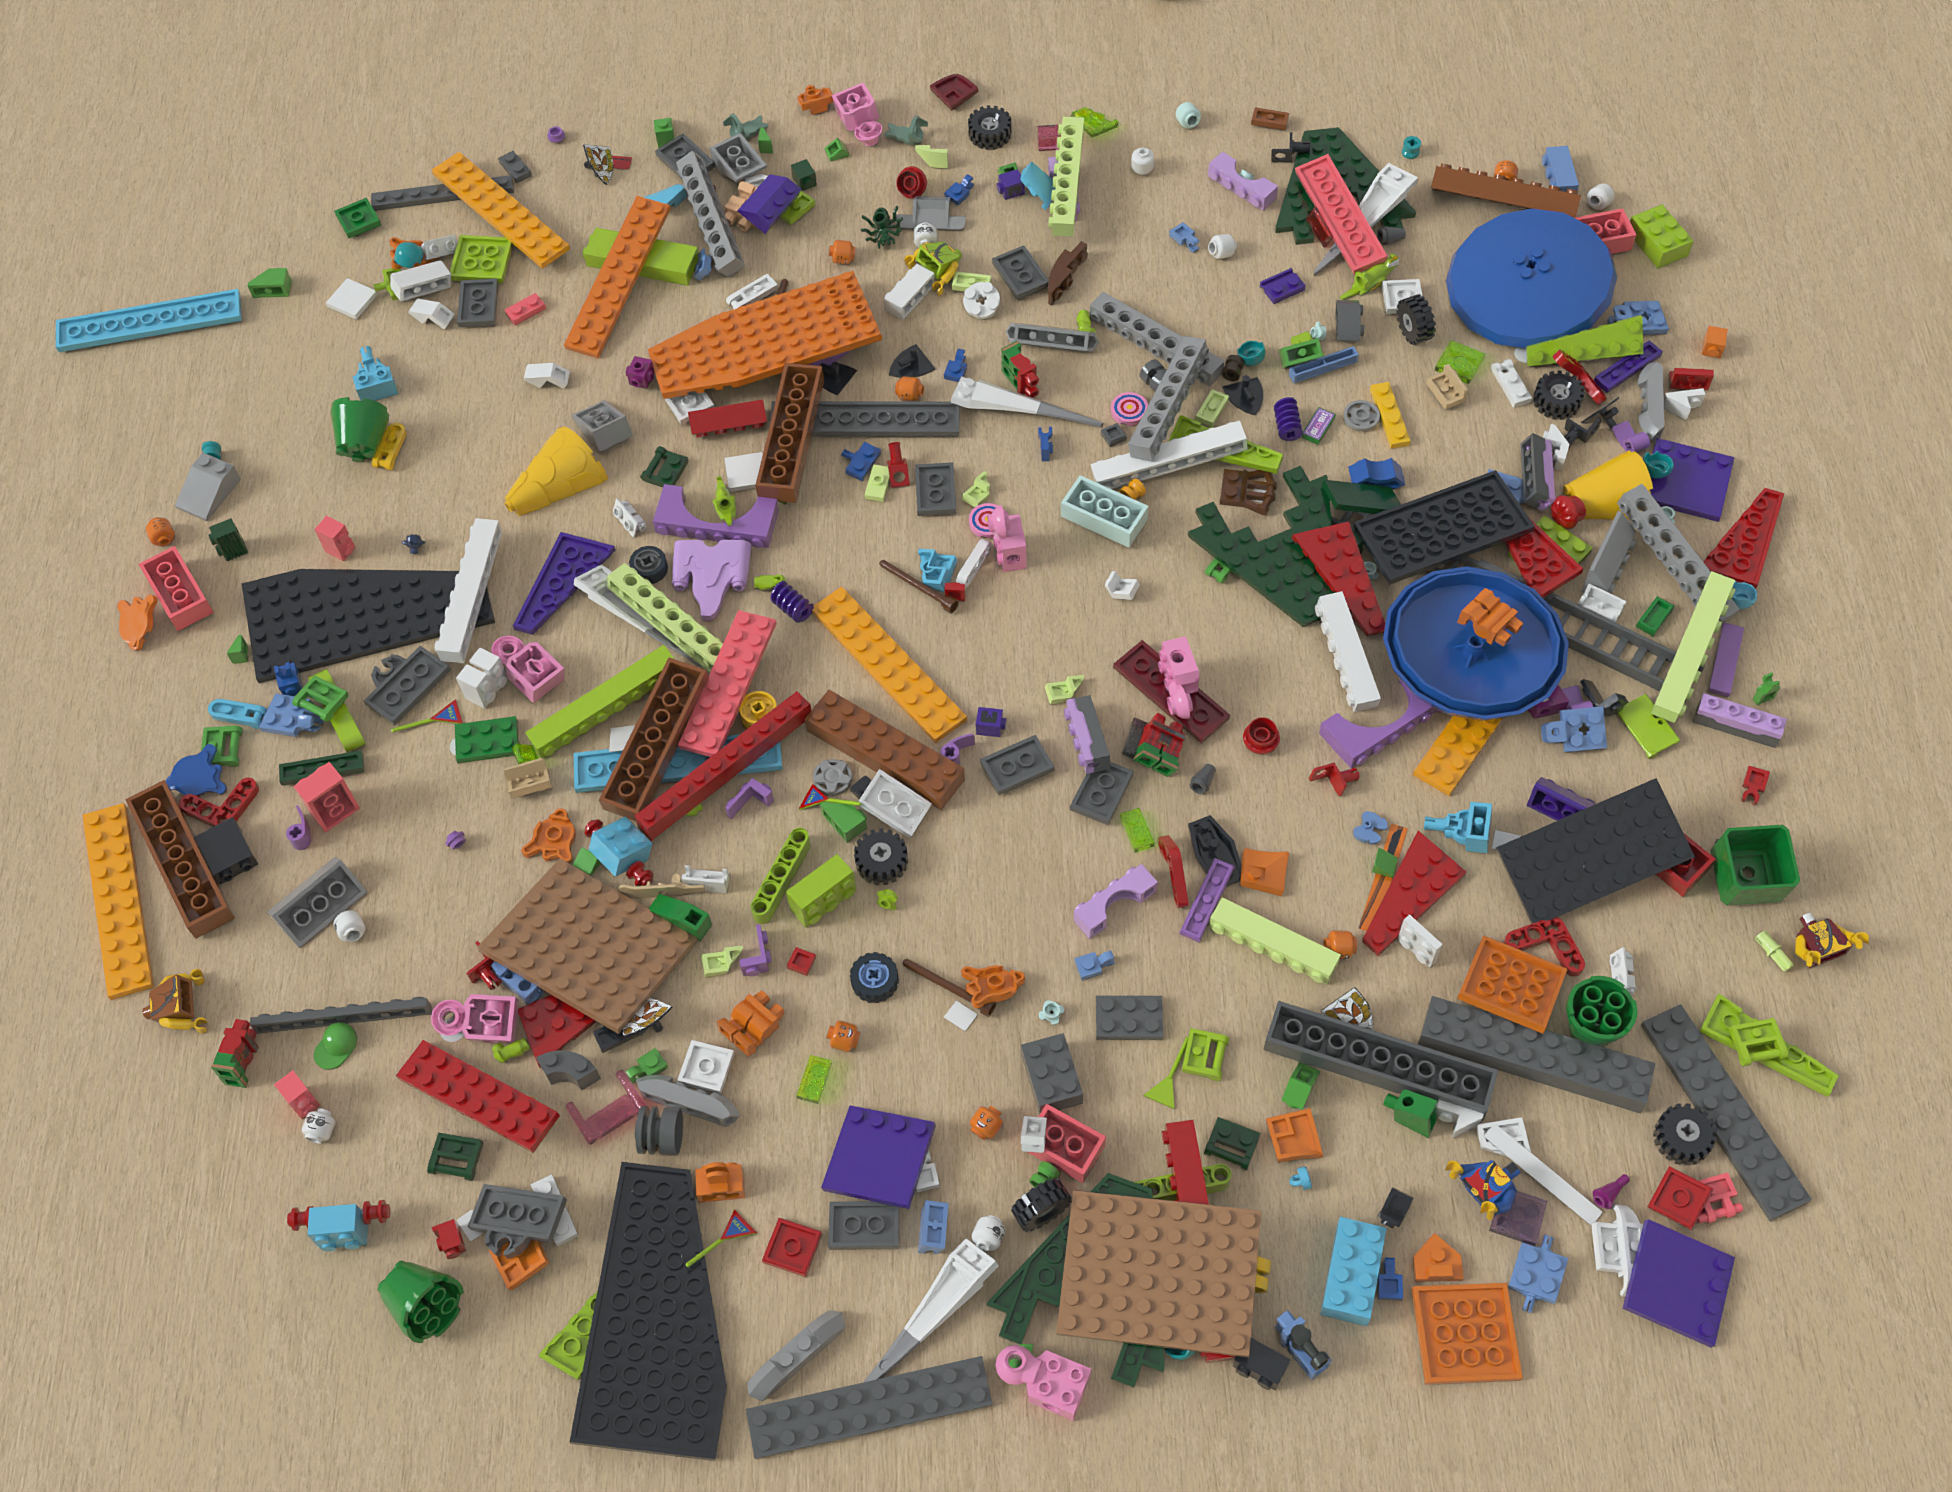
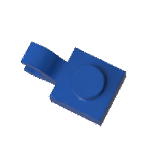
(960, 192)
(956, 368)
(1045, 445)
(1390, 1284)

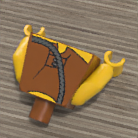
(173, 1002)

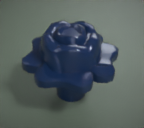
(413, 542)

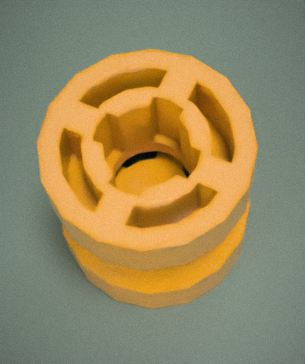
(1134, 489)

